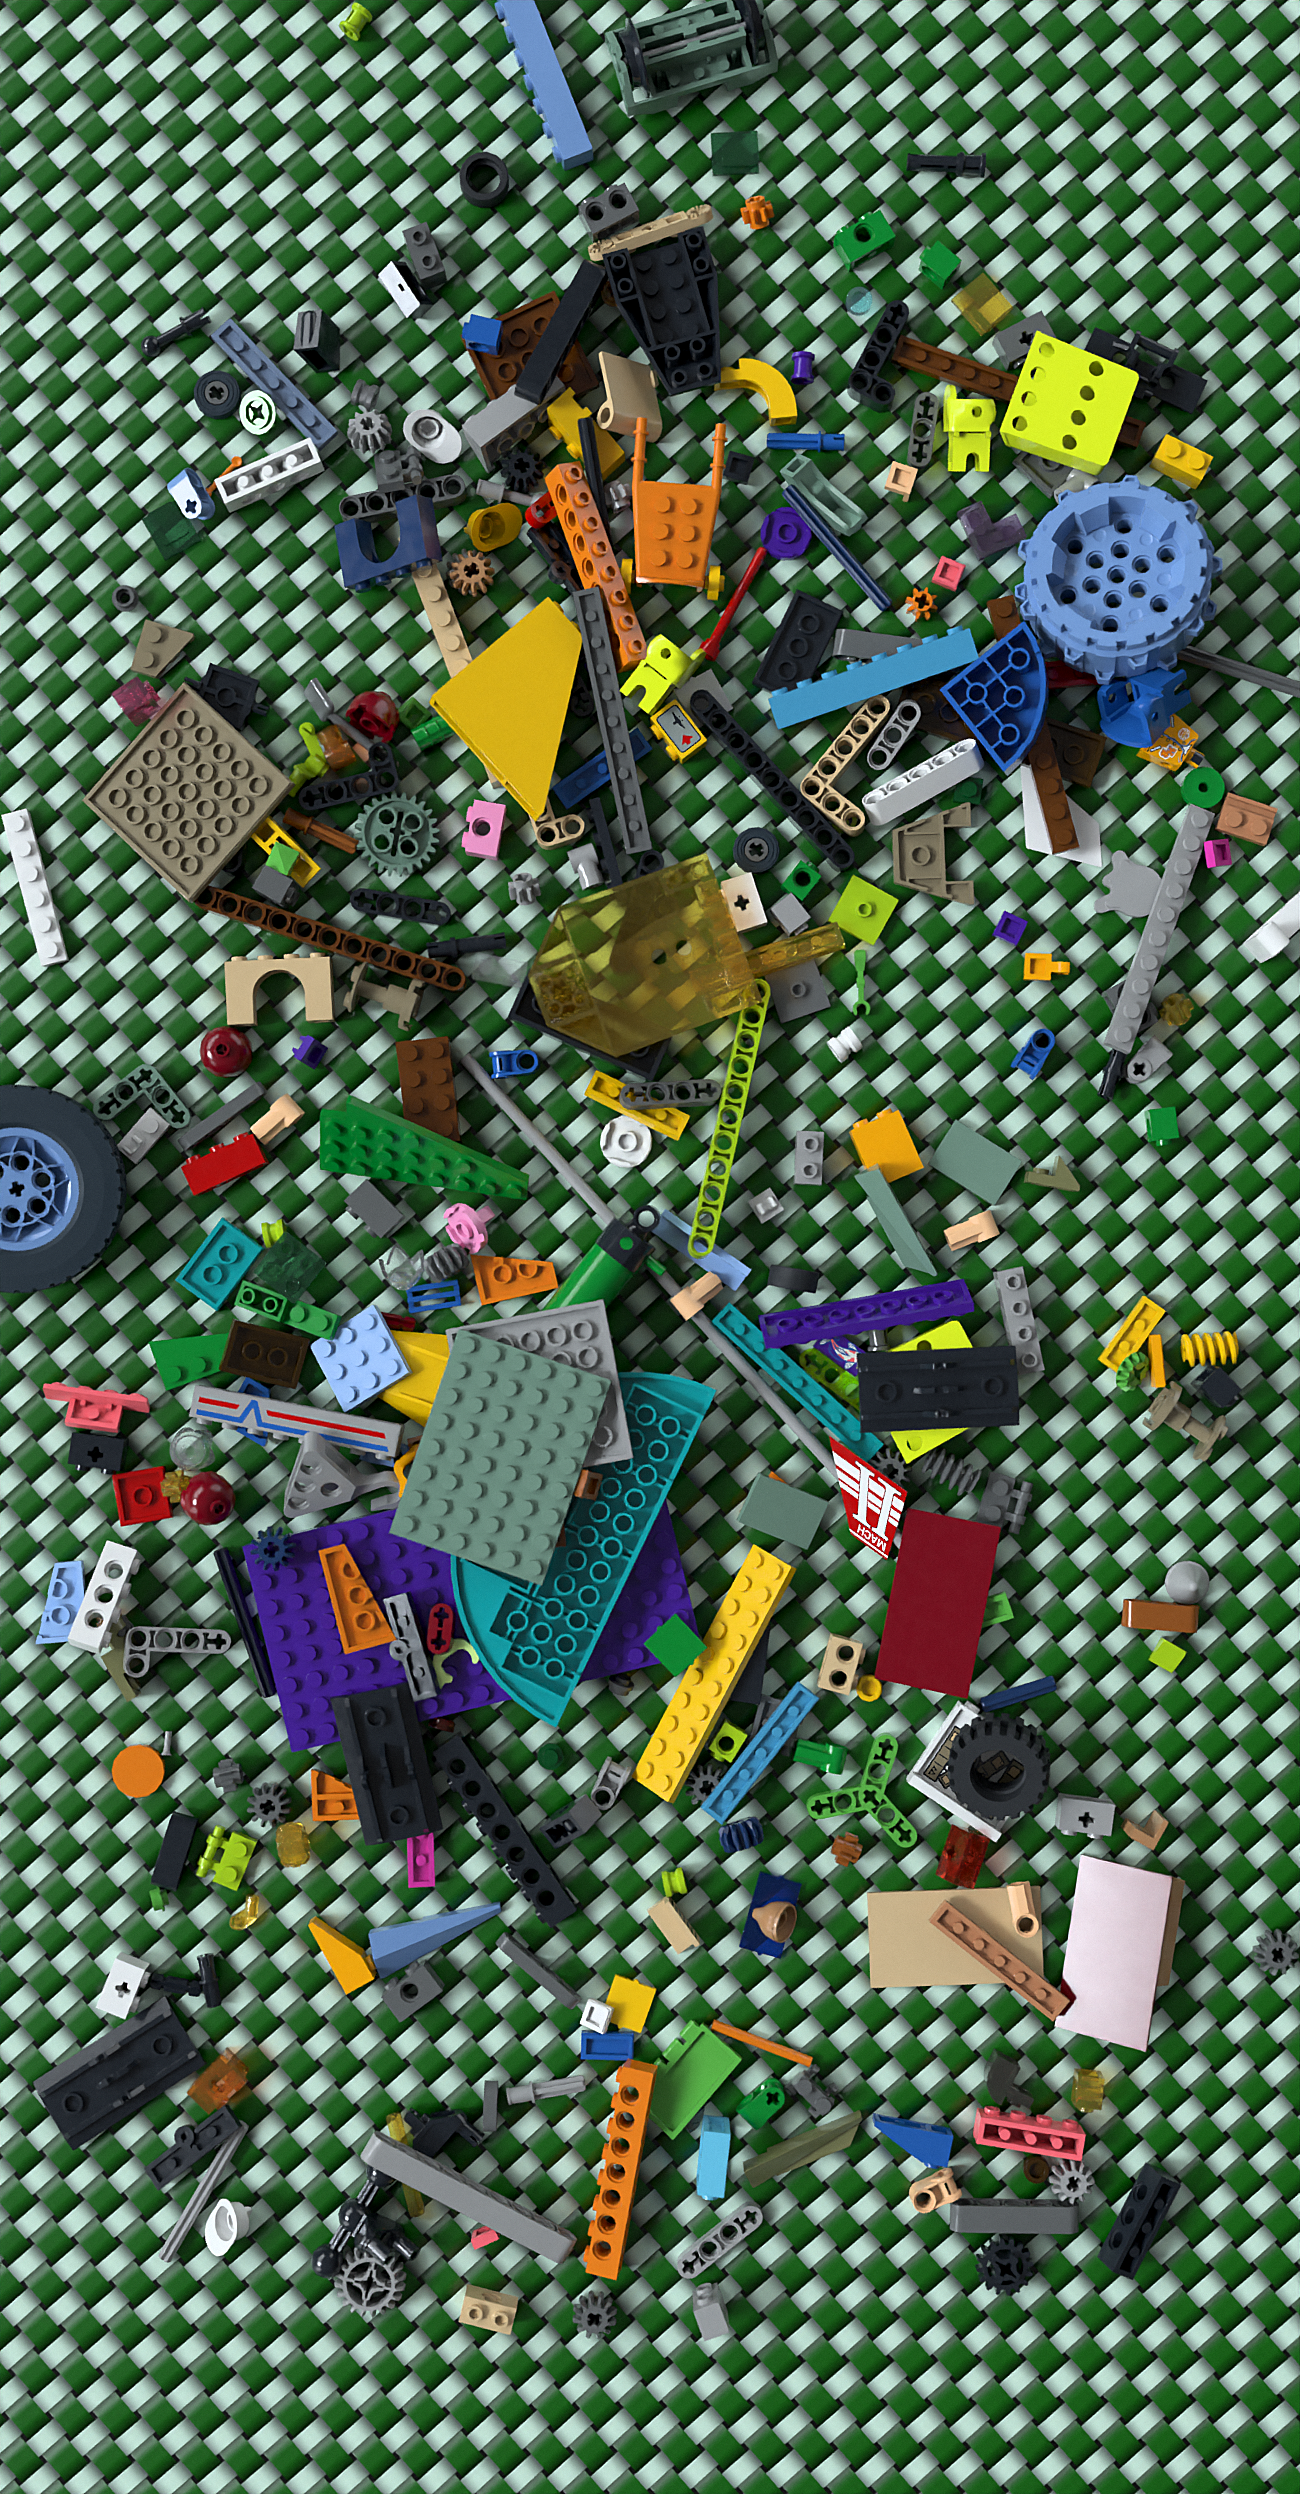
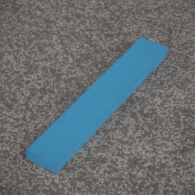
(759, 1752)

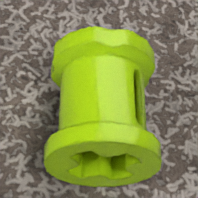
(355, 21)

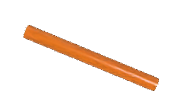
(761, 2043)

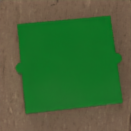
(675, 1645)

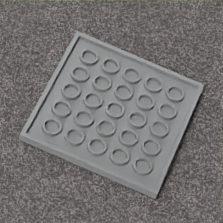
(579, 1339)

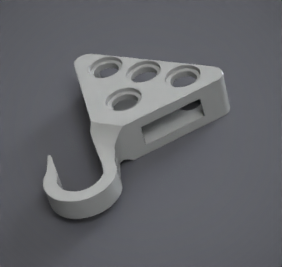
(331, 1480)

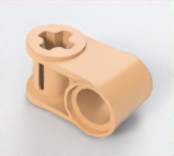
(936, 2189)

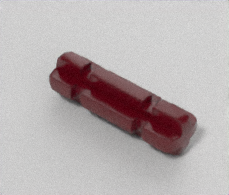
(397, 1322)

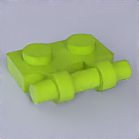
(234, 1860)

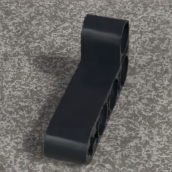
(881, 353)
(349, 783)

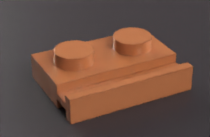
(1246, 819)

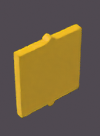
(630, 2002)

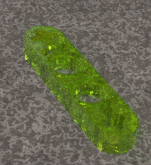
(839, 1386)

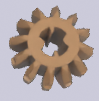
(468, 565)

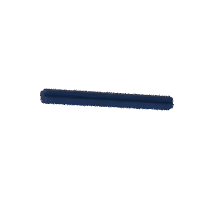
(837, 547)

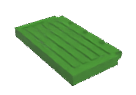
(689, 2076)

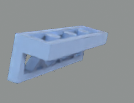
(718, 1262)

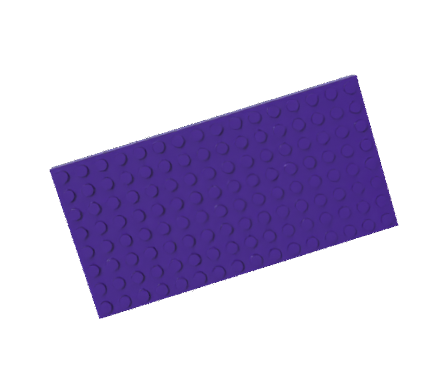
(310, 1656)

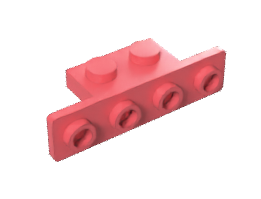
(95, 1408)

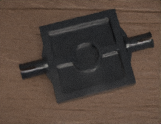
(229, 694)

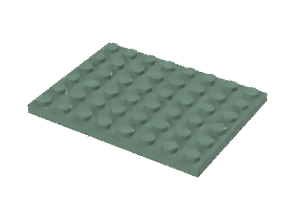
(500, 1456)

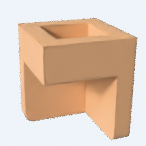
(901, 479)

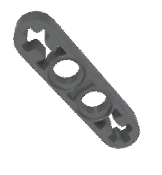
(670, 1097)
(222, 1116)
(538, 1970)

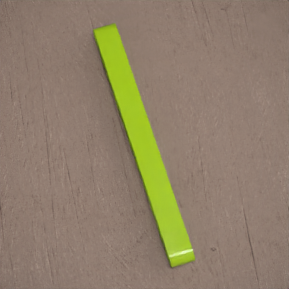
(726, 1131)

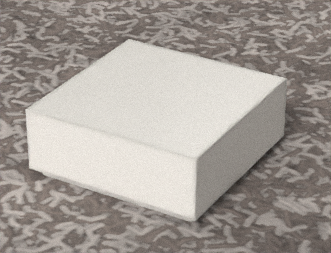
(597, 2015)

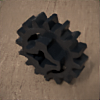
(1004, 2277)

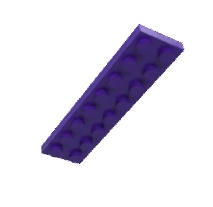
(865, 1314)

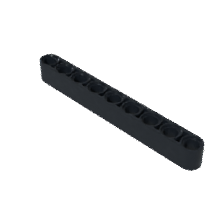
(766, 769)

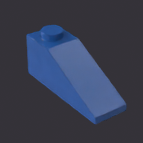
(924, 2141)

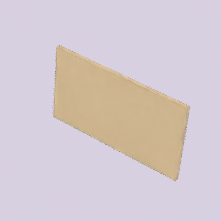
(913, 1952)

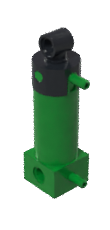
(610, 1263)

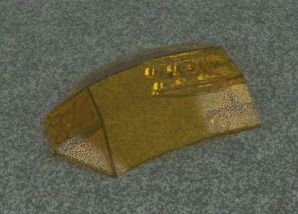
(598, 968)

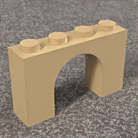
(245, 977)

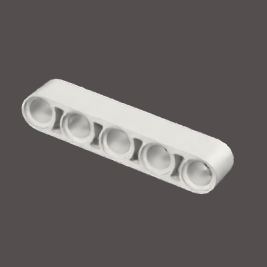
(923, 782)

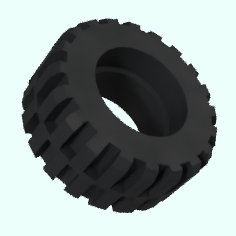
(993, 1797)

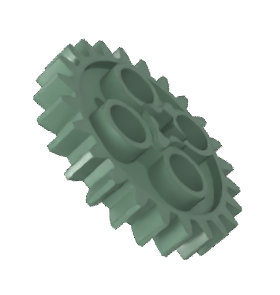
(373, 830)

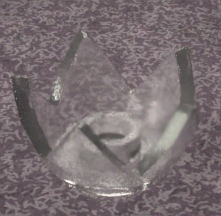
(400, 1270)
(200, 1441)

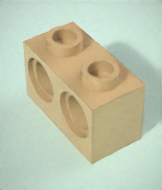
(833, 1662)

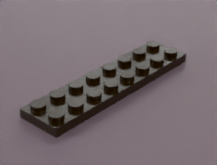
(1074, 748)

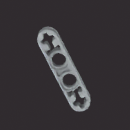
(716, 2236)

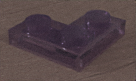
(986, 537)

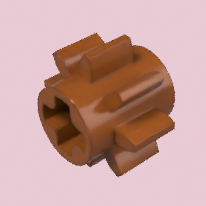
(846, 1849)

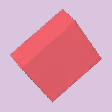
(948, 573)
(483, 2236)

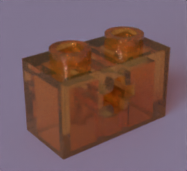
(225, 2067)

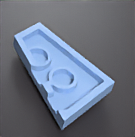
(63, 1601)

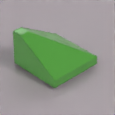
(413, 714)
(282, 858)

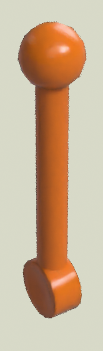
(236, 463)

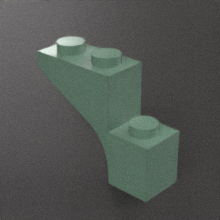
(828, 501)

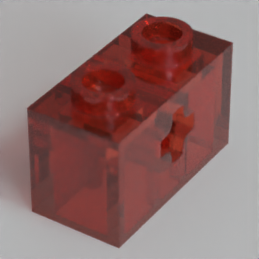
(962, 1856)

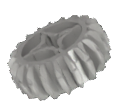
(365, 2302)

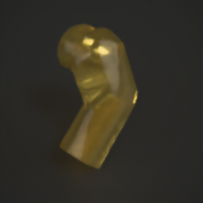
(246, 1916)

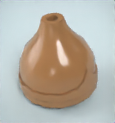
(776, 1920)

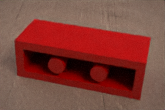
(224, 1164)

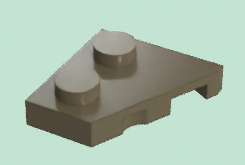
(158, 648)

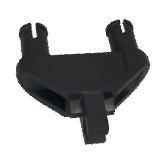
(435, 2129)

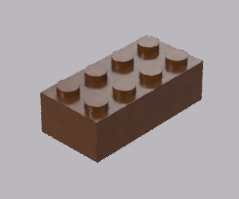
(429, 1085)

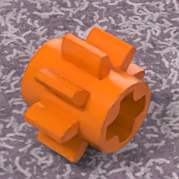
(757, 212)
(914, 602)

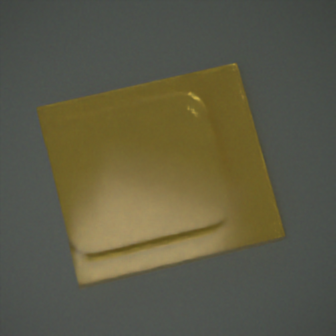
(982, 304)

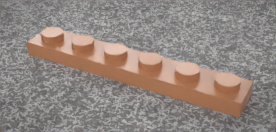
(999, 1960)

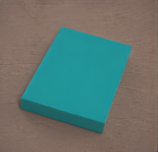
(220, 1264)

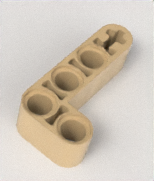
(558, 826)

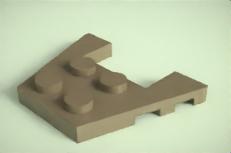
(921, 855)

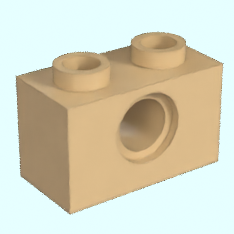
(488, 2309)

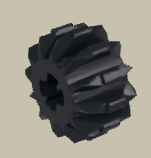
(513, 473)

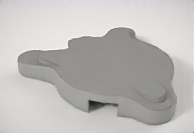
(1130, 886)

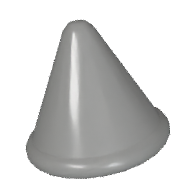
(1187, 1582)

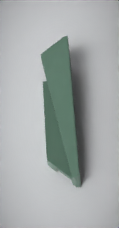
(894, 1220)

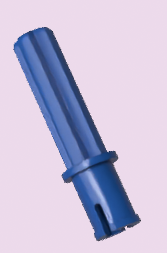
(805, 441)

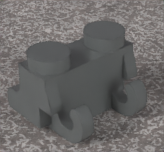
(812, 2092)

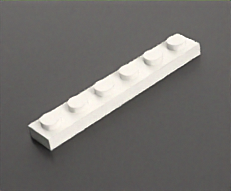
(35, 887)

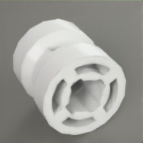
(843, 1045)

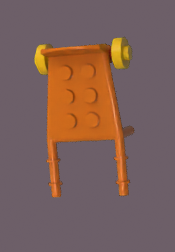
(674, 524)

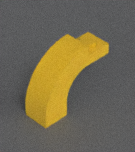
(768, 383)

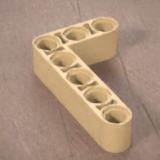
(841, 764)

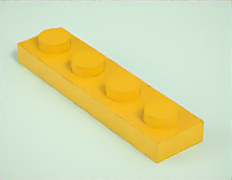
(664, 1120)

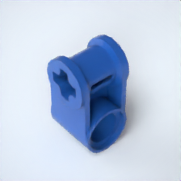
(1033, 1054)
(512, 1063)

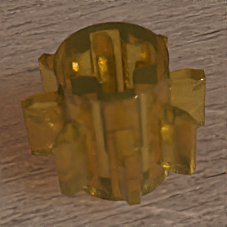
(1176, 1009)
(173, 1485)

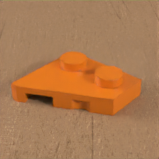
(331, 1798)

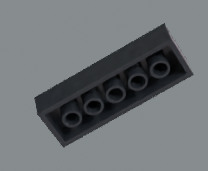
(640, 1062)

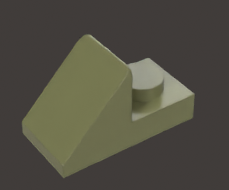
(1060, 1178)

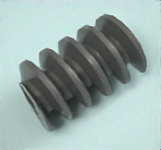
(951, 1470)

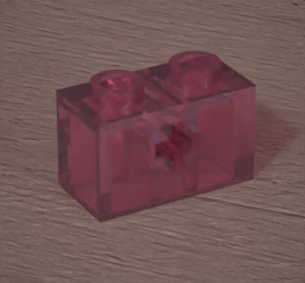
(137, 700)

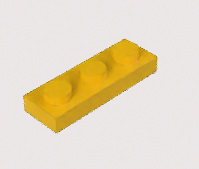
(1131, 1333)

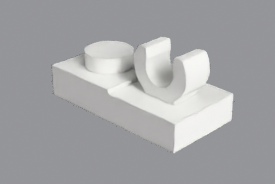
(143, 1135)

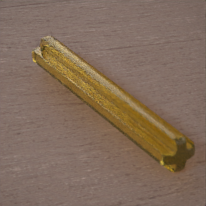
(412, 2196)

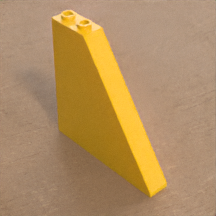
(515, 702)

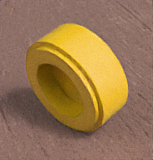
(868, 1687)

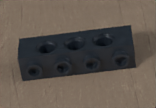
(1139, 2221)

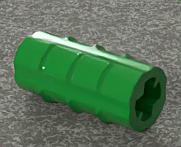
(432, 732)

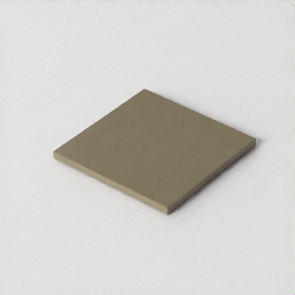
(188, 792)

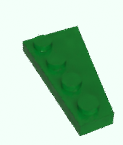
(188, 1358)

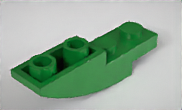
(277, 1307)

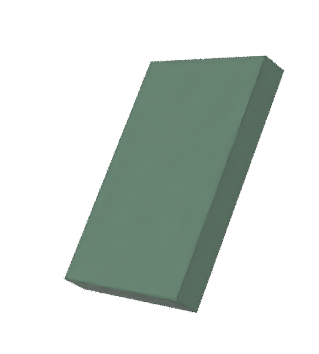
(974, 1162)
(782, 1511)

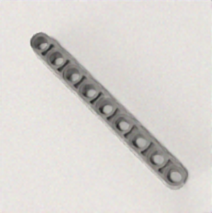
(468, 2197)

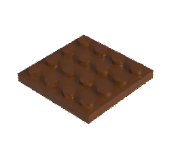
(519, 338)

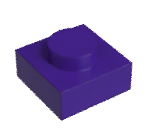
(1009, 928)

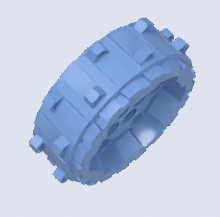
(1092, 524)

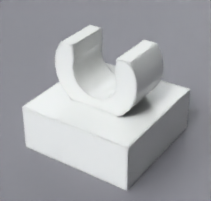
(765, 1205)

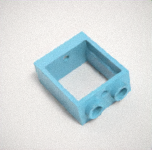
(713, 2157)

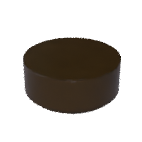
(1036, 2168)

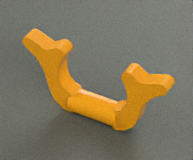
(400, 1465)

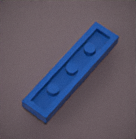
(595, 773)

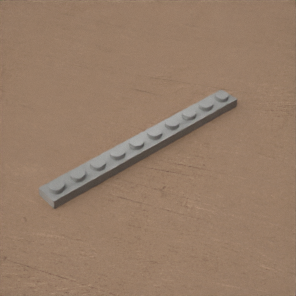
(1158, 929)

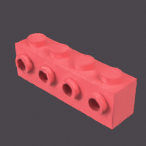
(1029, 2133)

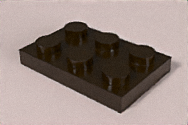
(264, 1354)

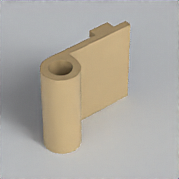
(630, 395)

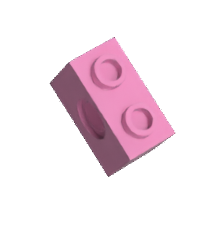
(488, 845)

